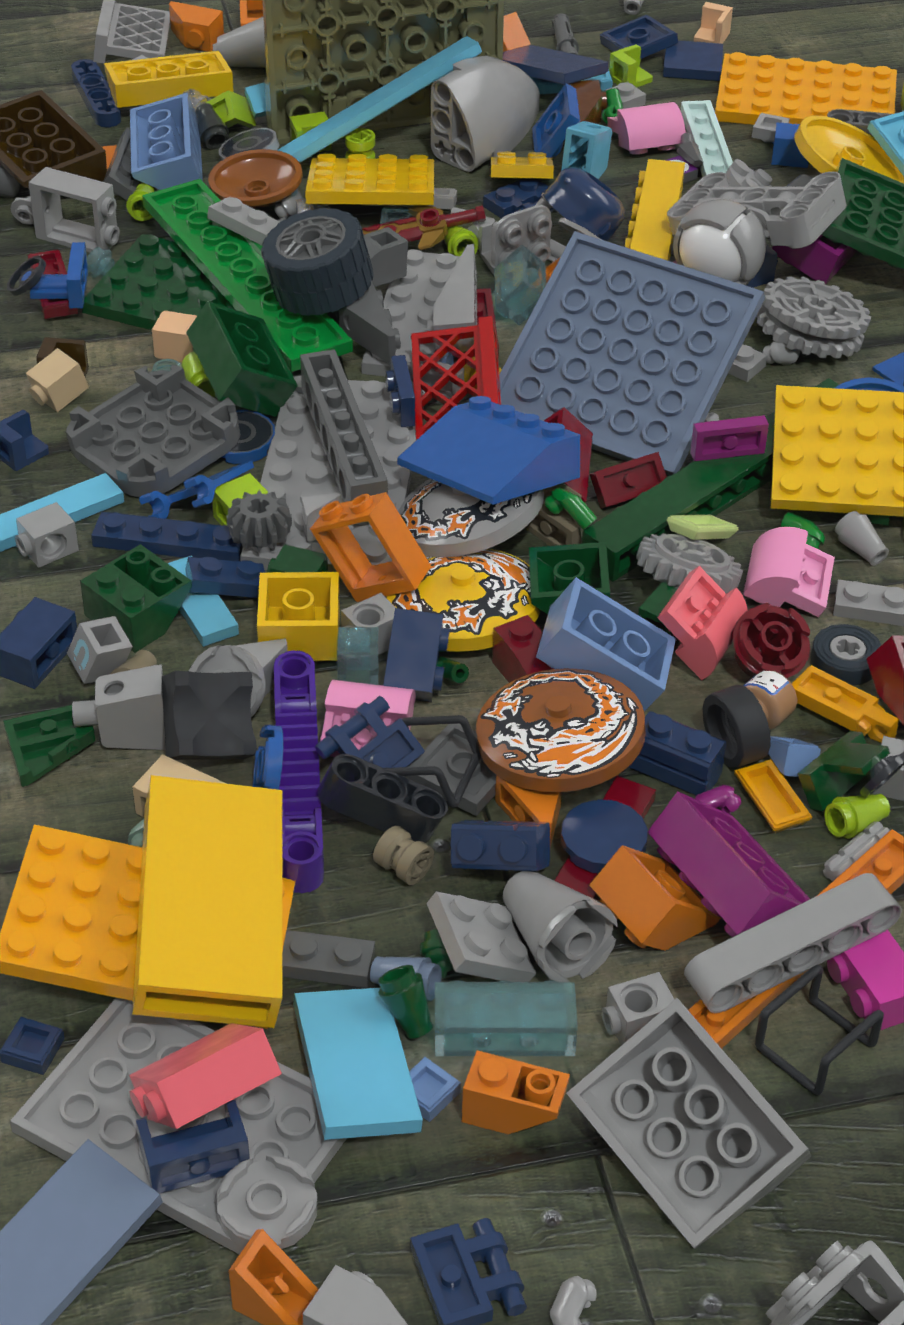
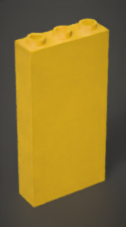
(210, 903)

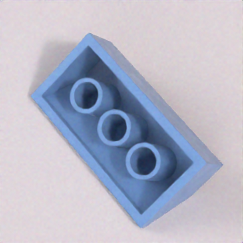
(165, 143)

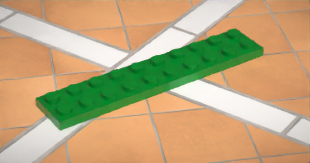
(239, 271)

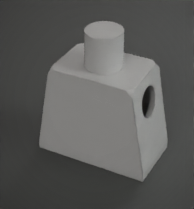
(126, 709)

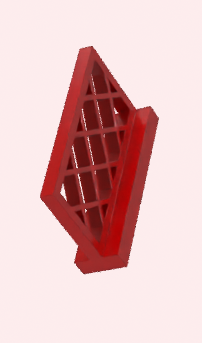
(485, 364)

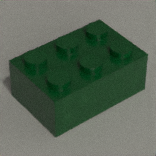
(241, 359)

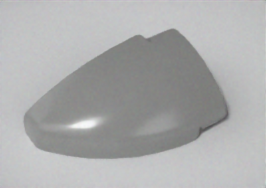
(481, 111)

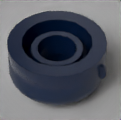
(586, 202)

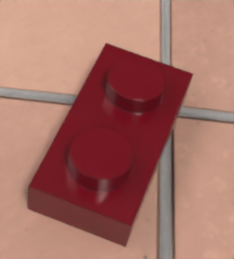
(627, 479)

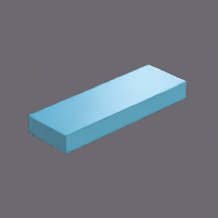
(206, 613)

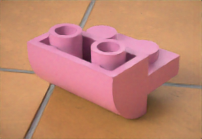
(648, 127)
(789, 571)
(346, 696)

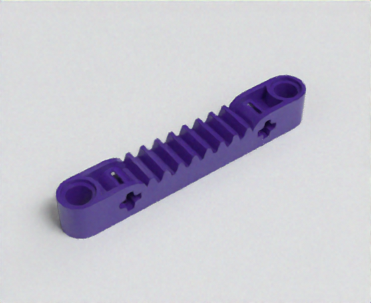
(300, 770)

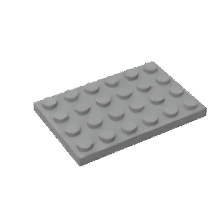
(92, 1101)

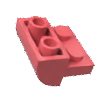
(702, 621)

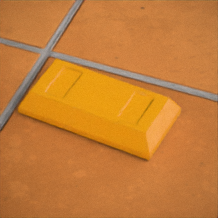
(773, 796)

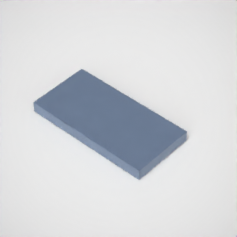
(69, 1234)

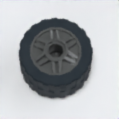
(317, 261)

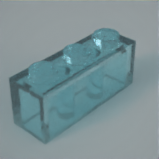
(505, 1018)

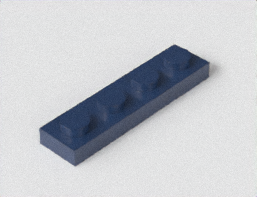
(165, 536)

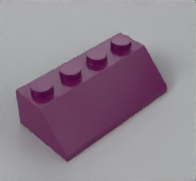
(723, 864)

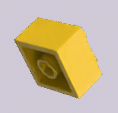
(302, 610)

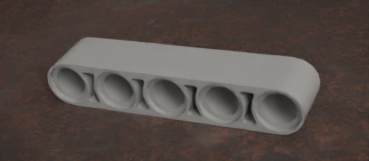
(792, 942)

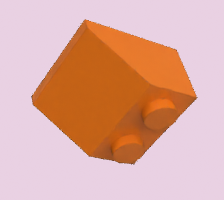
(651, 900)

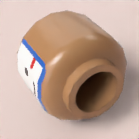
(775, 696)

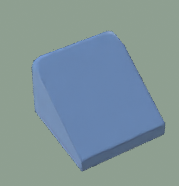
(792, 754)

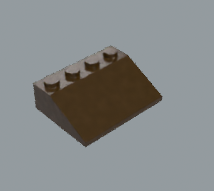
(42, 135)

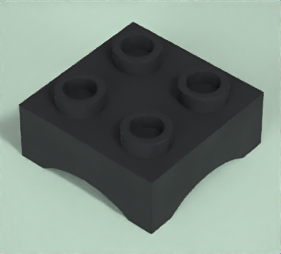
(208, 715)

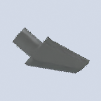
(690, 150)

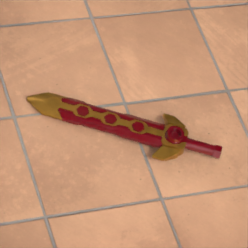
(429, 224)

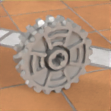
(813, 317)

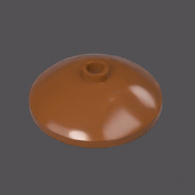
(256, 177)

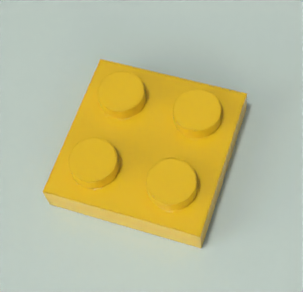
(534, 166)

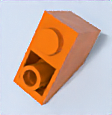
(511, 1094)

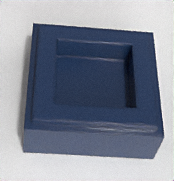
(32, 1045)

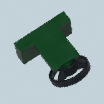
(846, 765)

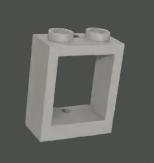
(47, 210)

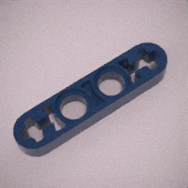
(95, 93)

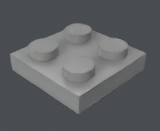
(480, 938)

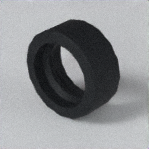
(740, 721)

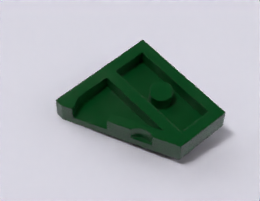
(45, 741)

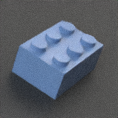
(605, 637)

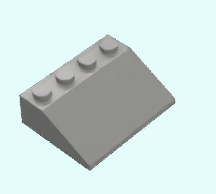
(688, 1124)

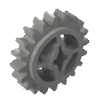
(673, 556)

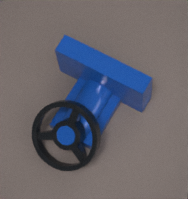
(54, 286)

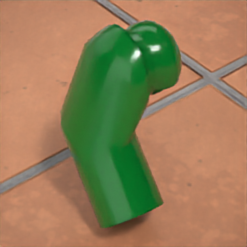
(573, 504)
(815, 536)

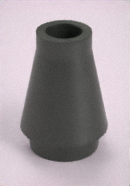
(211, 127)

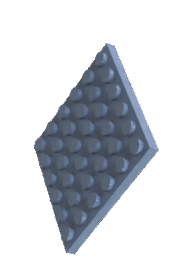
(629, 348)

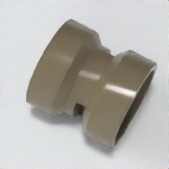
(399, 852)

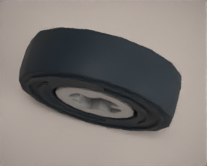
(843, 652)

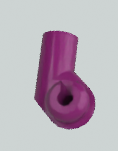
(721, 797)

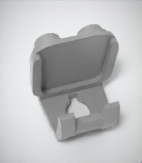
(523, 227)
(848, 1270)

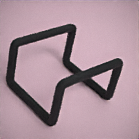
(452, 800)
(873, 1021)

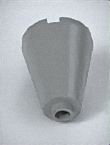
(244, 45)
(560, 925)

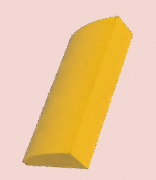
(168, 76)

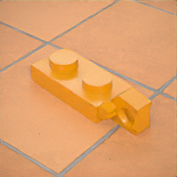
(844, 704)

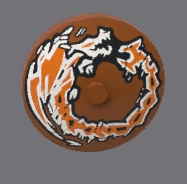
(561, 730)

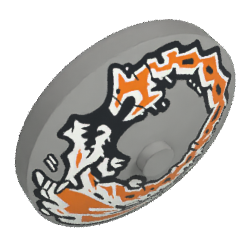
(458, 524)

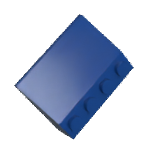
(494, 451)

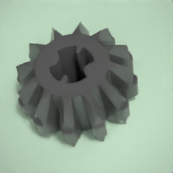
(259, 520)

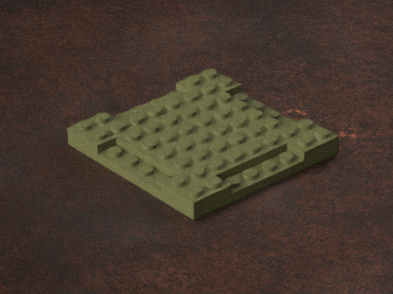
(343, 50)

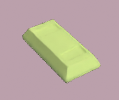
(701, 526)

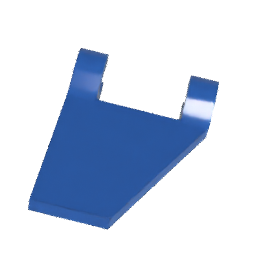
(199, 485)

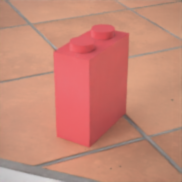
(203, 1075)

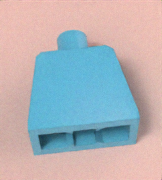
(587, 147)

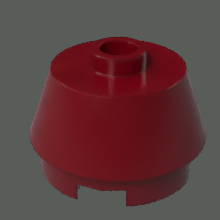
(771, 641)

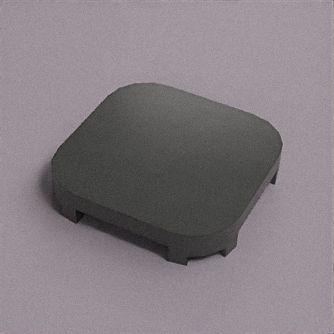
(153, 432)

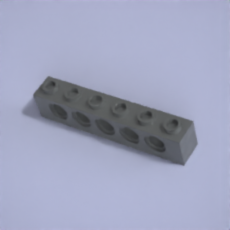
(341, 426)

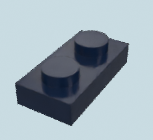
(401, 391)
(224, 576)

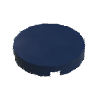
(598, 830)

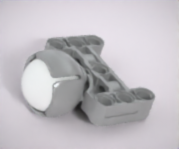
(727, 227)

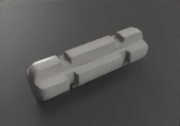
(854, 850)

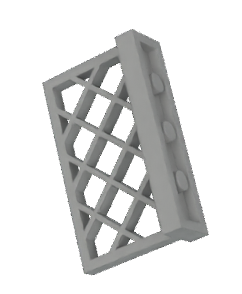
(113, 26)

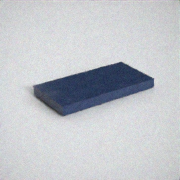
(554, 65)

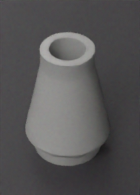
(860, 536)

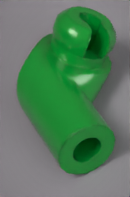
(613, 103)

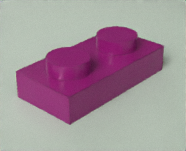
(729, 438)

